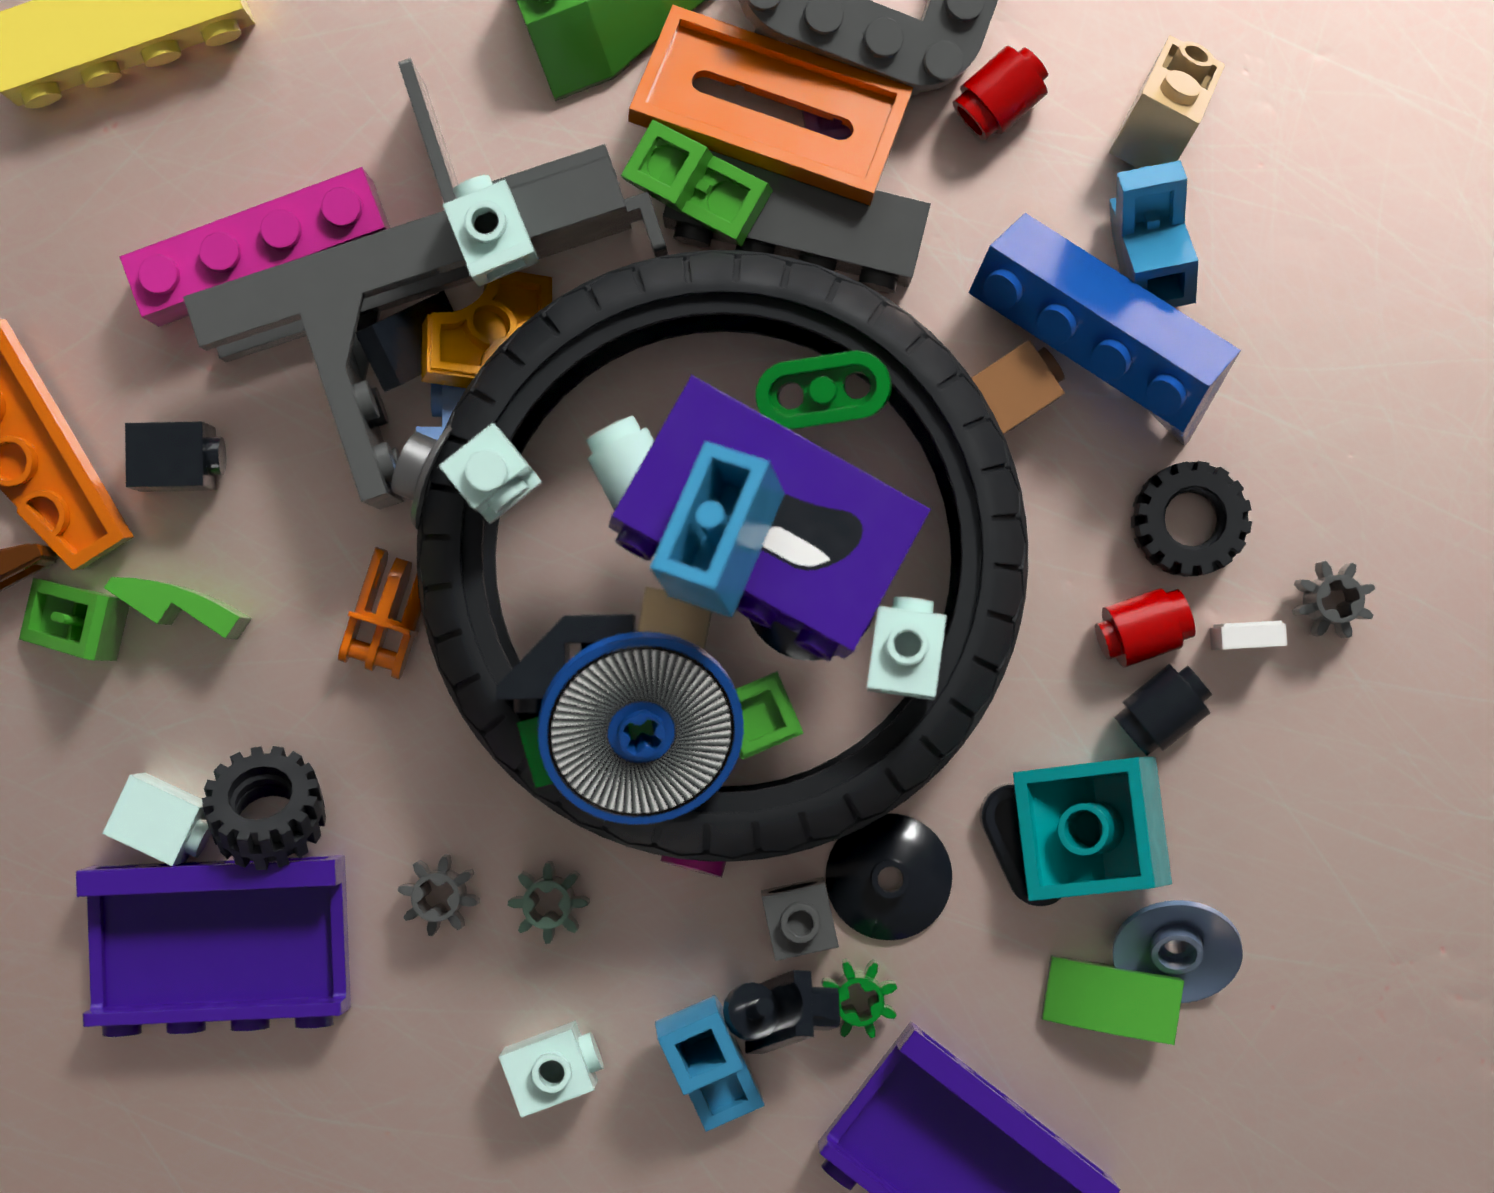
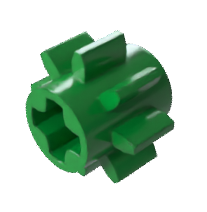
(875, 1002)

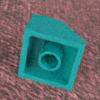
(1092, 828)

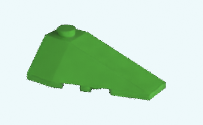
(592, 39)

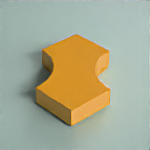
(463, 340)

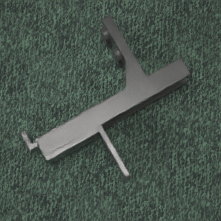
(350, 284)

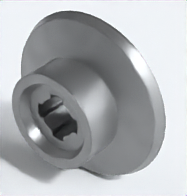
(415, 467)

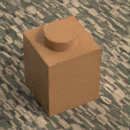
(1020, 384)

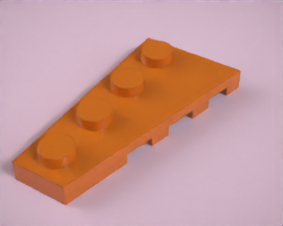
(47, 468)

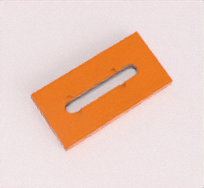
(709, 48)

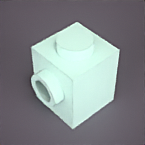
(907, 649)
(551, 1068)

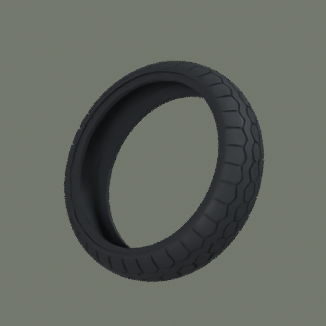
(814, 310)

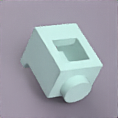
(494, 253)
(491, 473)

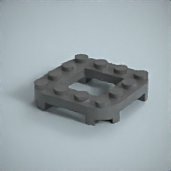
(880, 39)

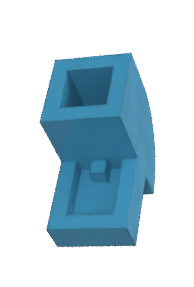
(1152, 232)
(708, 1063)

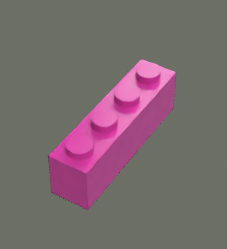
(251, 242)

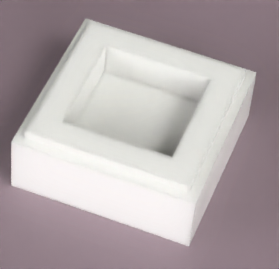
(1248, 635)

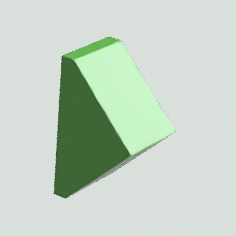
(74, 620)

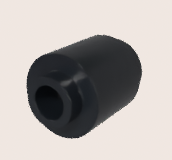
(1164, 709)

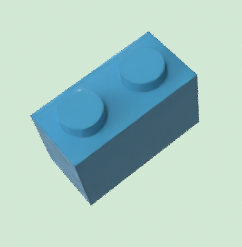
(718, 529)

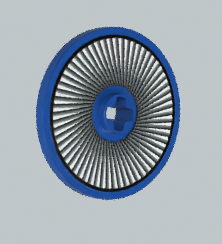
(627, 681)

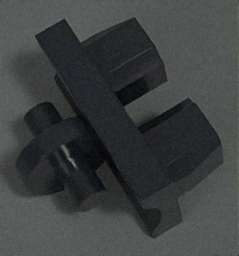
(780, 1011)

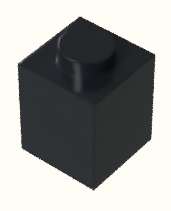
(173, 456)

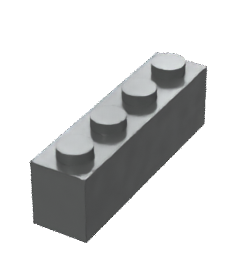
(826, 229)

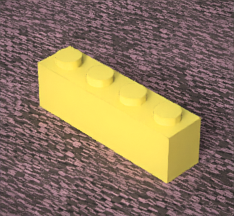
(89, 42)

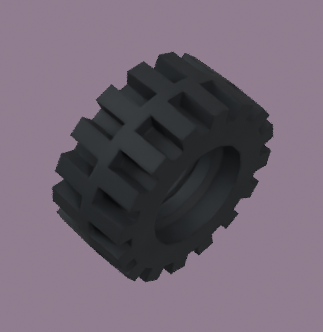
(1230, 510)
(267, 837)

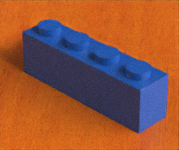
(1105, 323)

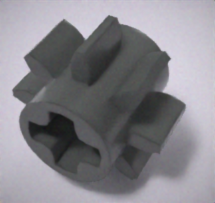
(1345, 611)
(439, 912)

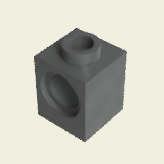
(799, 918)

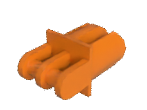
(385, 616)

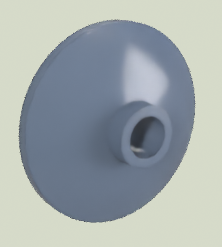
(1183, 943)

